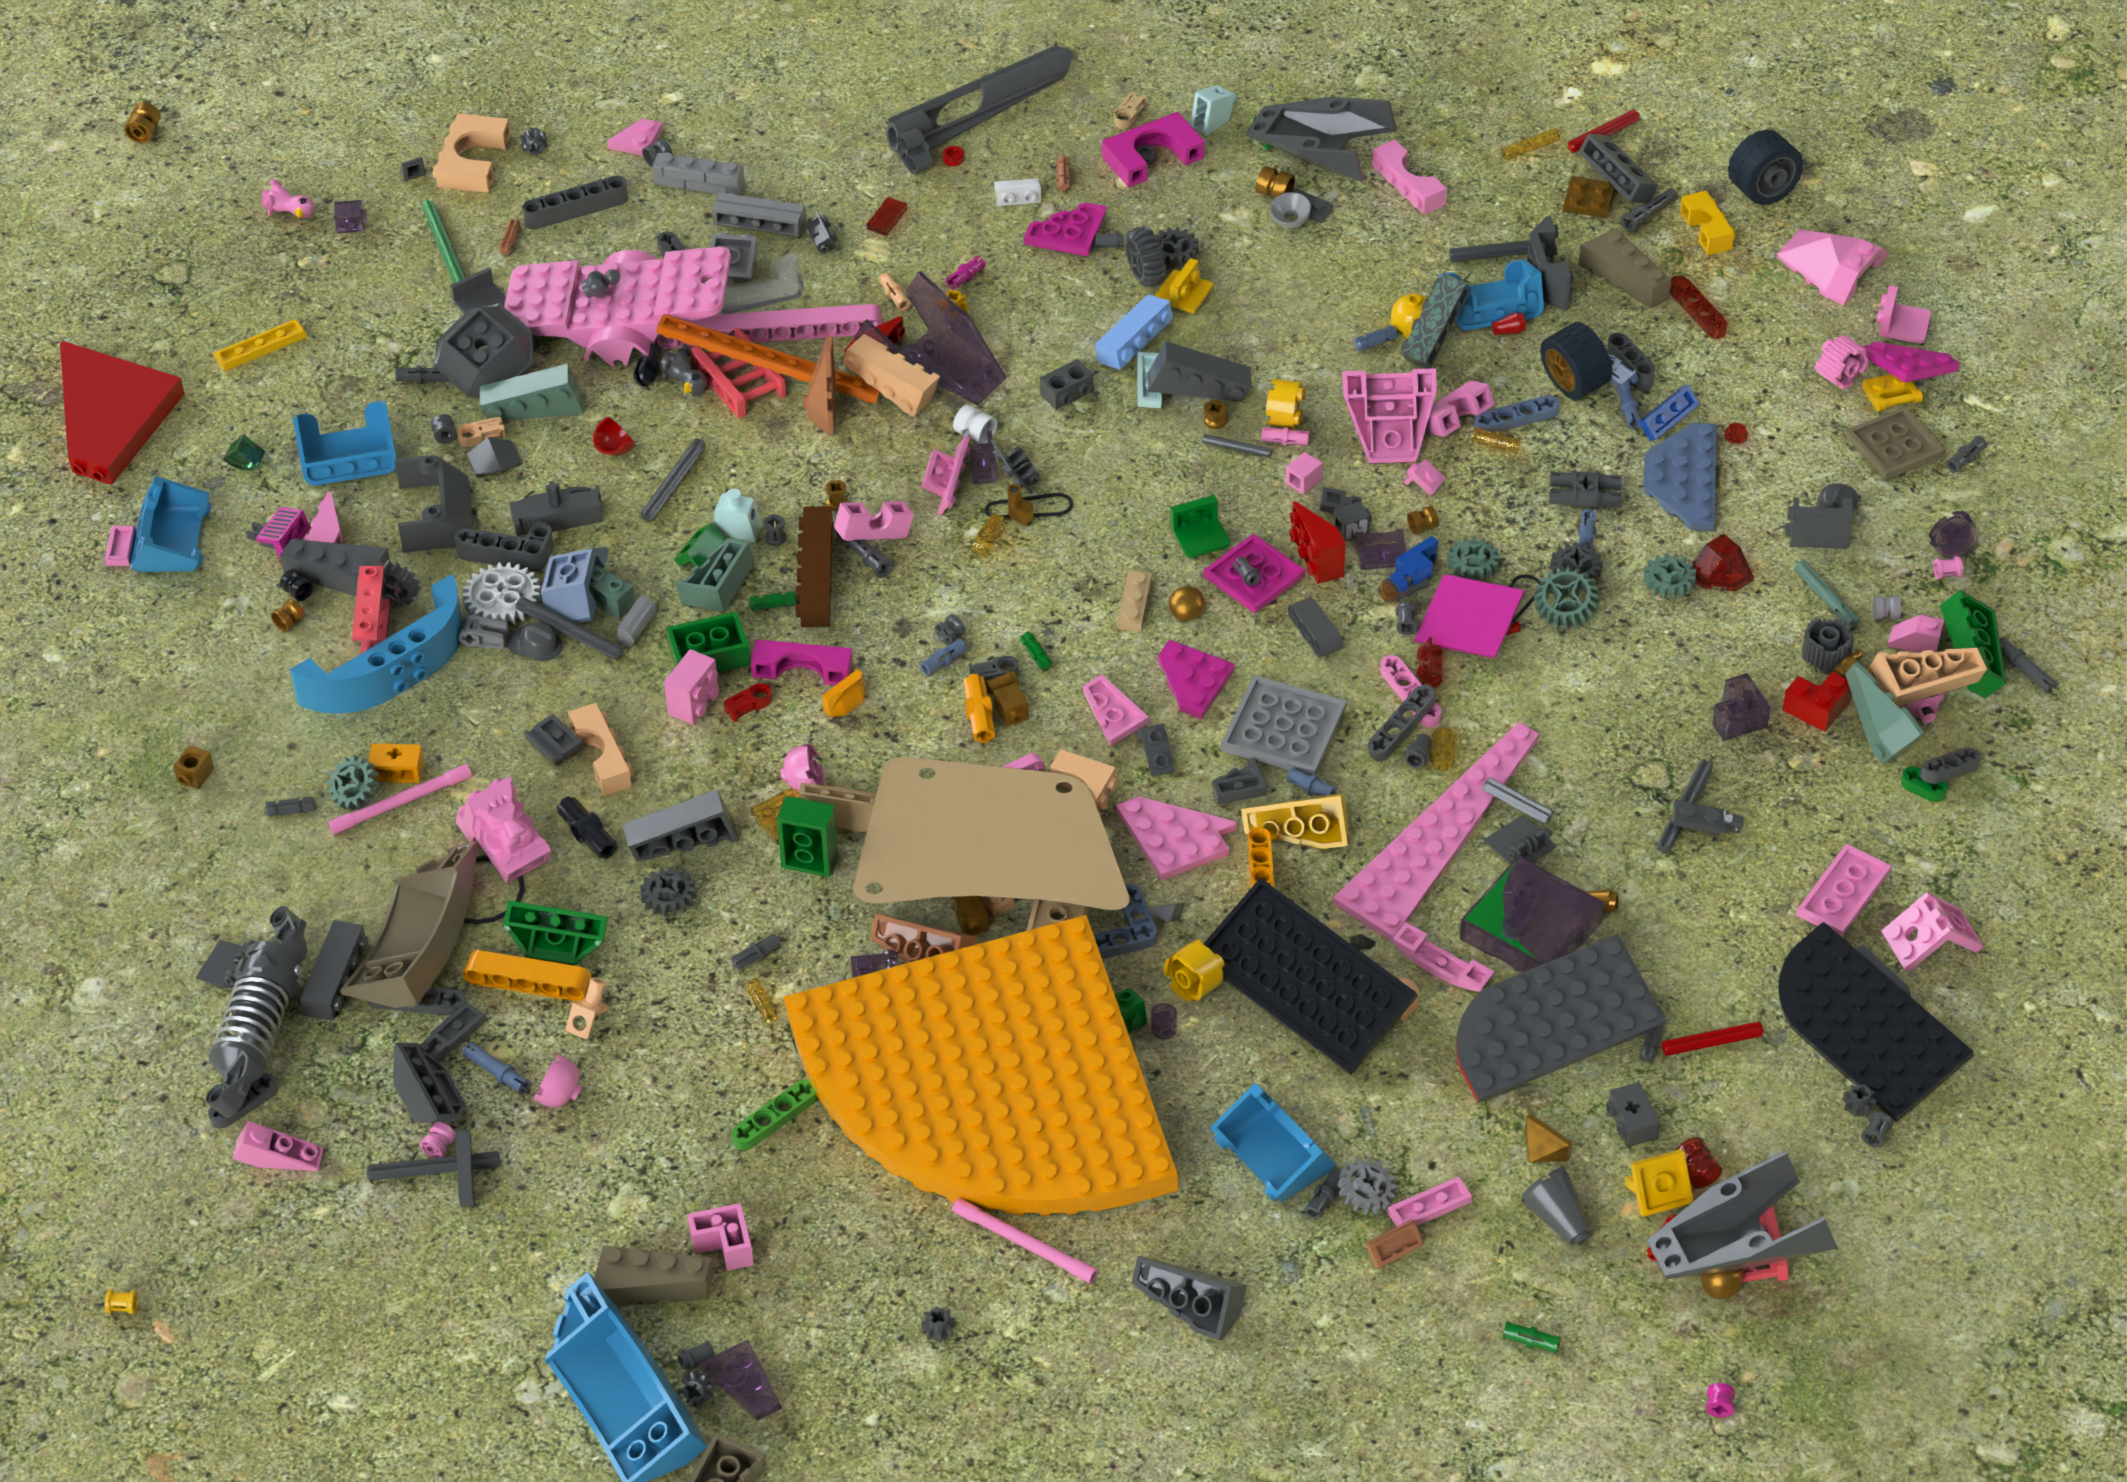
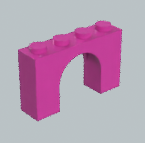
(1167, 132)

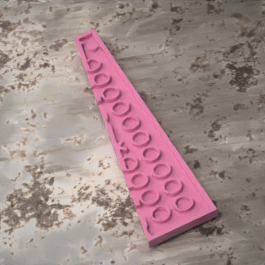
(1407, 868)

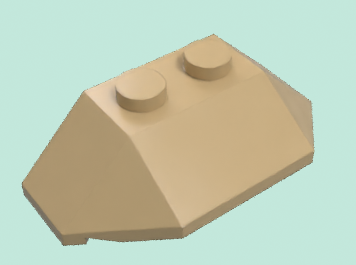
(852, 806)

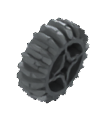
(1145, 256)

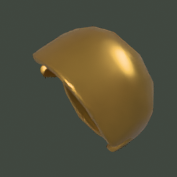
(1186, 603)
(1722, 1284)

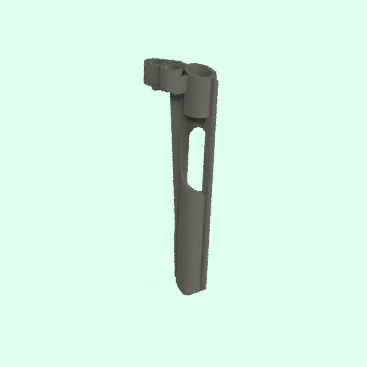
(916, 129)

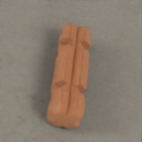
(1063, 173)
(509, 237)

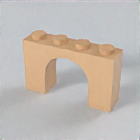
(468, 133)
(1096, 775)

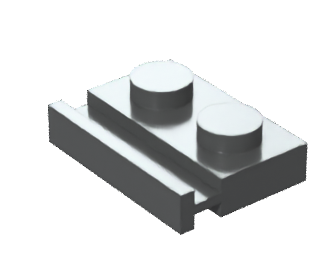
(554, 739)

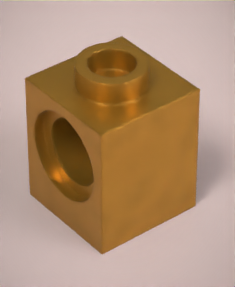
(1011, 704)
(193, 767)
(971, 914)

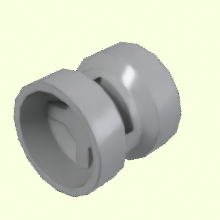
(1886, 607)

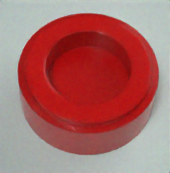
(953, 156)

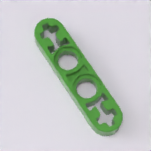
(772, 1112)

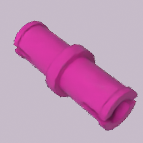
(965, 272)

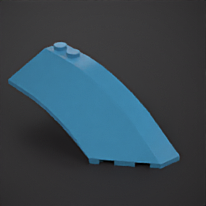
(620, 1387)

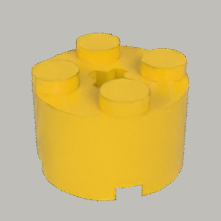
(1285, 403)
(1194, 971)

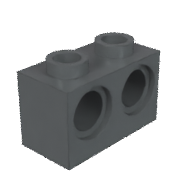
(1066, 384)

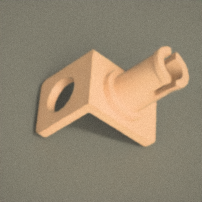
(588, 1008)

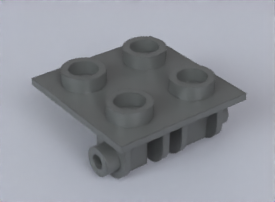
(1018, 465)
(1521, 839)
(222, 964)

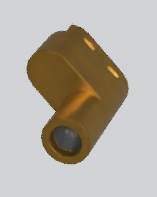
(1018, 508)

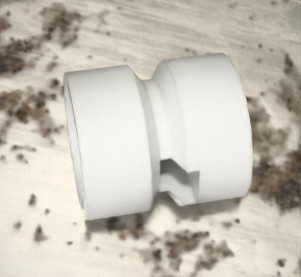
(973, 424)

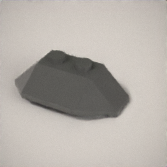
(425, 1085)

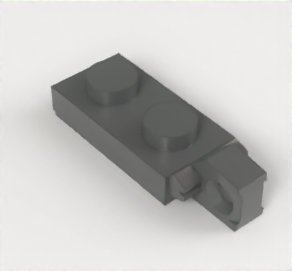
(1705, 818)

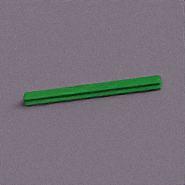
(442, 240)

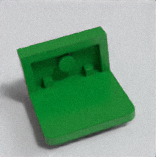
(1198, 527)

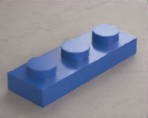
(1669, 412)

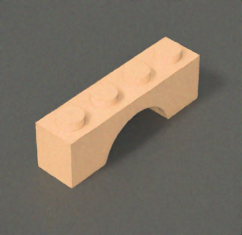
(610, 768)

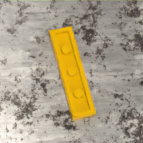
(260, 345)

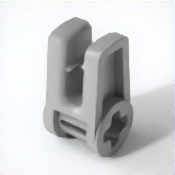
(484, 631)

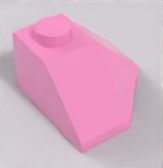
(1917, 634)

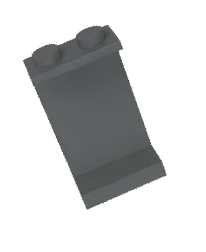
(476, 291)

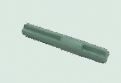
(1827, 595)

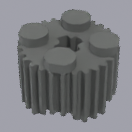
(1826, 644)

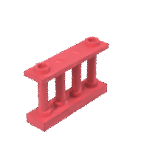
(726, 387)
(371, 611)

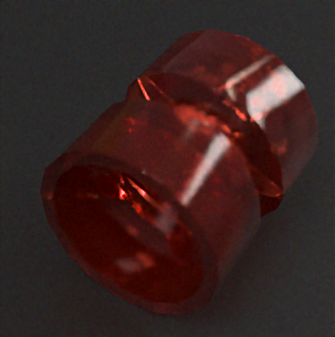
(1701, 1165)

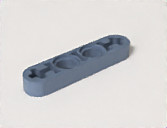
(1542, 408)

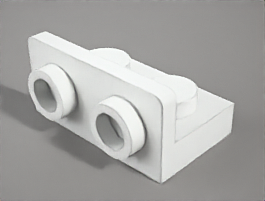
(1017, 192)

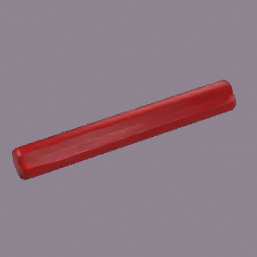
(1606, 129)
(1712, 1038)

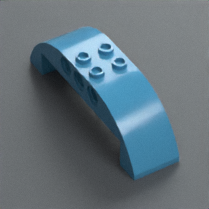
(389, 665)

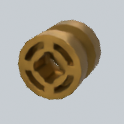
(1423, 520)
(287, 615)

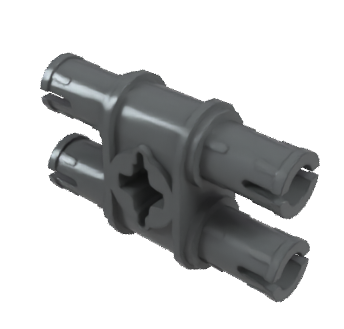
(1585, 498)

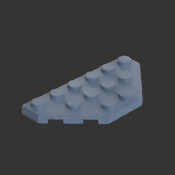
(1683, 475)

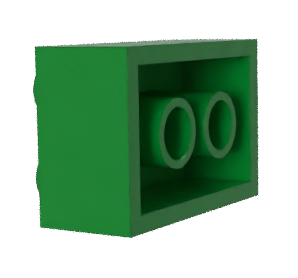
(715, 637)
(807, 836)

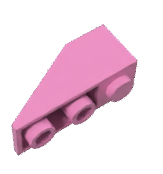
(325, 525)
(273, 1149)

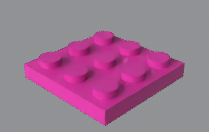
(1276, 573)

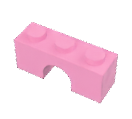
(1467, 399)
(856, 523)

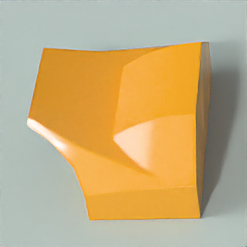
(845, 695)

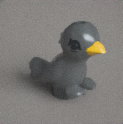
(680, 368)

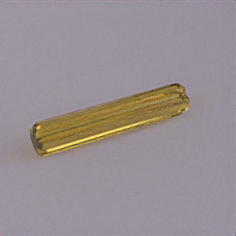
(1530, 144)

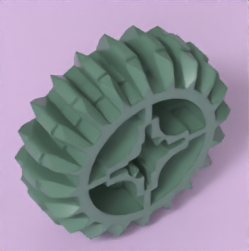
(1574, 583)

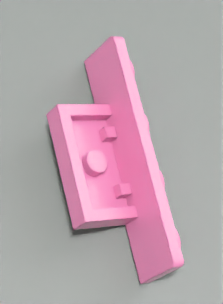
(943, 474)

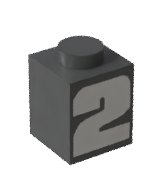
(1352, 519)

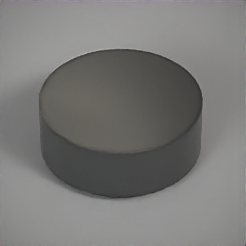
(1147, 153)

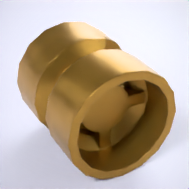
(142, 122)
(1274, 183)

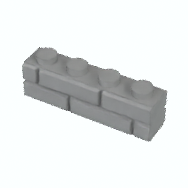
(698, 174)
(759, 214)

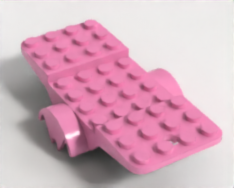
(553, 302)

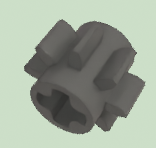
(534, 141)
(1859, 1100)
(938, 1324)
(703, 1391)

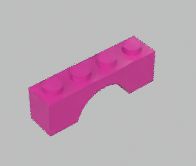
(775, 657)

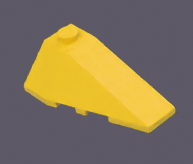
(1307, 821)

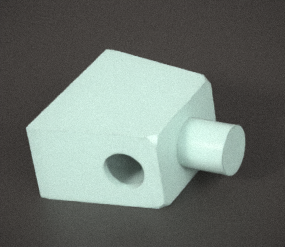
(1212, 109)
(737, 516)

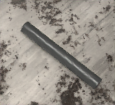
(1236, 445)

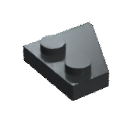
(1240, 784)

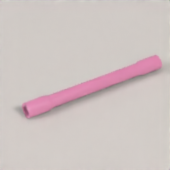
(351, 819)
(1073, 1266)

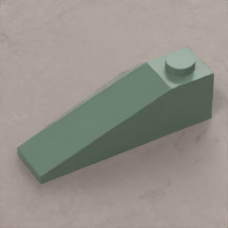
(1886, 726)

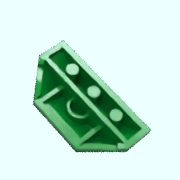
(554, 932)

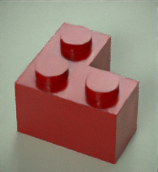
(1816, 703)

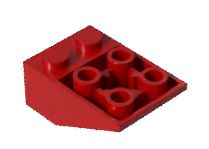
(1317, 544)

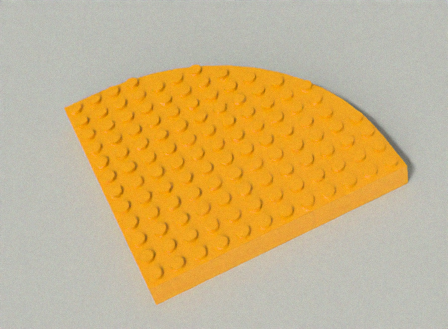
(991, 1075)

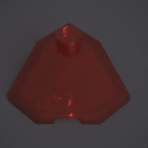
(1722, 565)

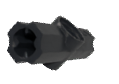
(586, 827)

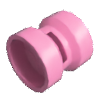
(439, 1138)

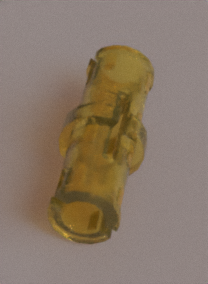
(1495, 440)

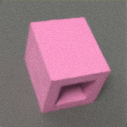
(1304, 473)

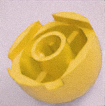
(1406, 311)

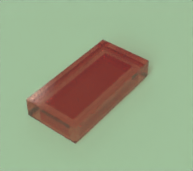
(887, 216)

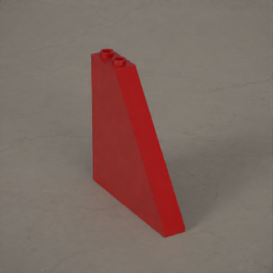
(111, 409)

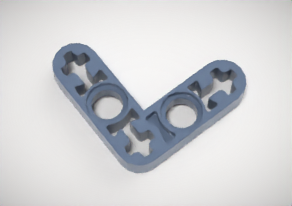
(1135, 928)

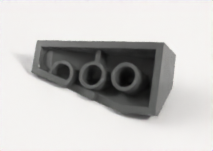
(1198, 1298)

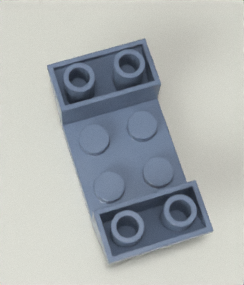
(568, 582)

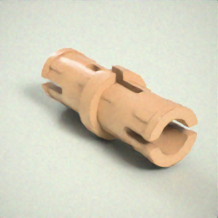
(894, 291)

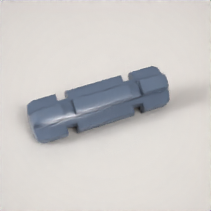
(1375, 338)

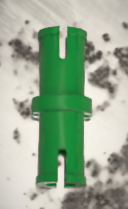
(1550, 1343)

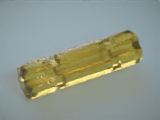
(761, 1000)

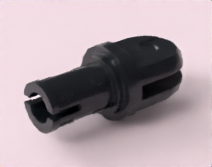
(647, 366)

